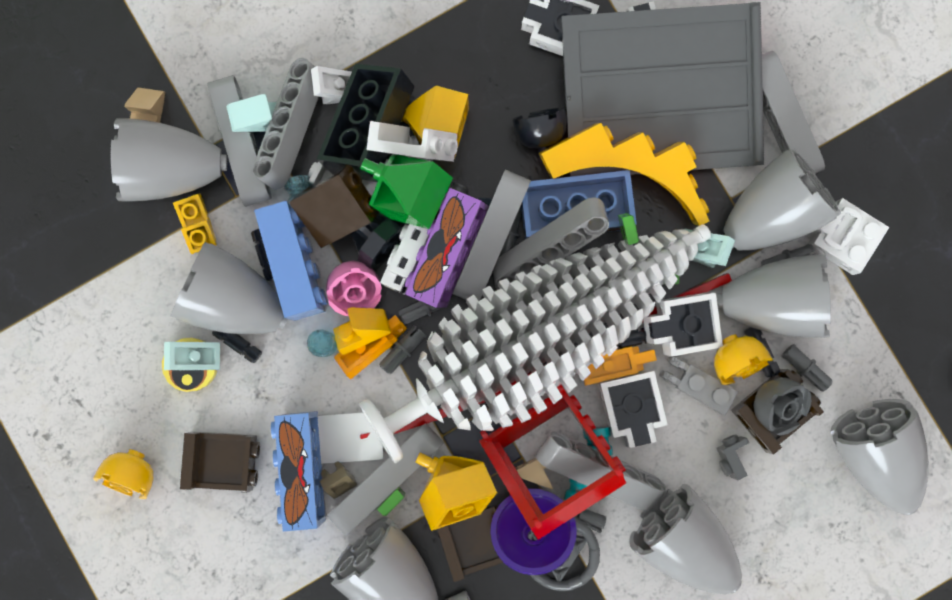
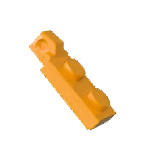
(358, 359)
(620, 364)

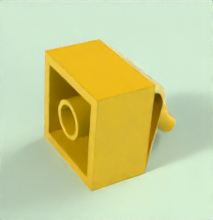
(438, 110)
(455, 489)

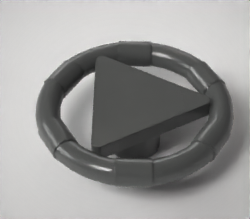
(559, 573)

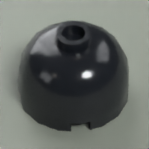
(541, 128)

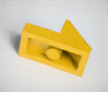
(363, 328)

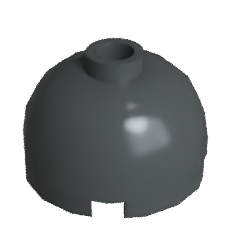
(781, 404)

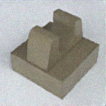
(337, 482)

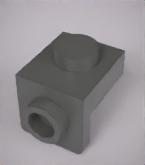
(730, 461)

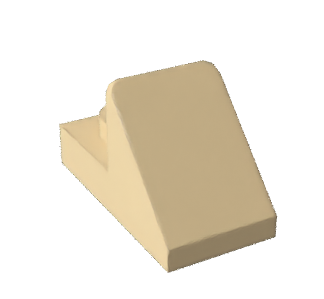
(146, 104)
(534, 472)

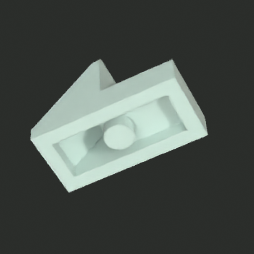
(251, 114)
(714, 250)
(191, 355)

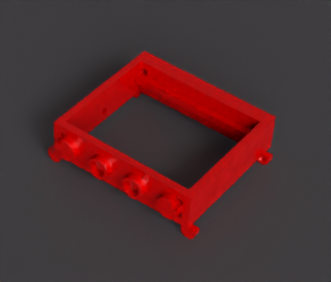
(545, 523)

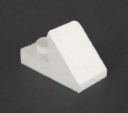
(329, 83)

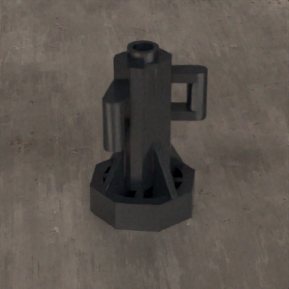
(377, 240)

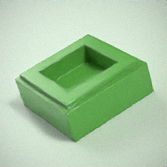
(628, 228)
(390, 503)

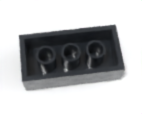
(370, 95)

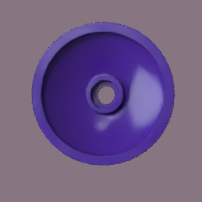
(512, 541)

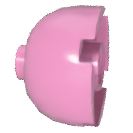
(353, 286)

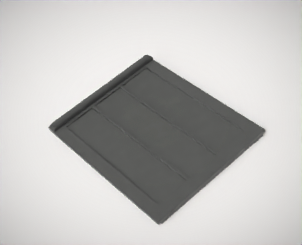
(672, 77)

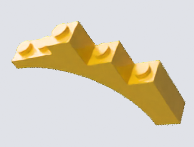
(667, 167)

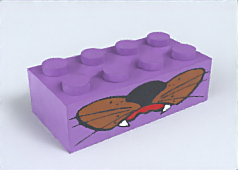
(446, 249)

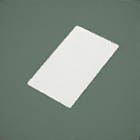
(342, 442)

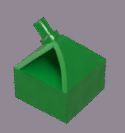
(408, 189)

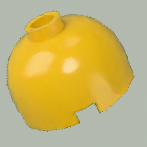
(740, 358)
(126, 473)

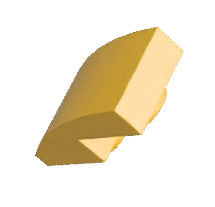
(195, 222)

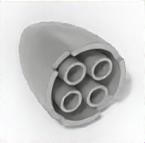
(161, 160)
(780, 205)
(227, 296)
(782, 297)
(886, 452)
(688, 543)
(383, 567)

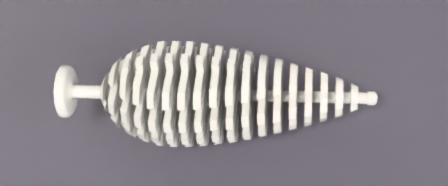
(531, 324)

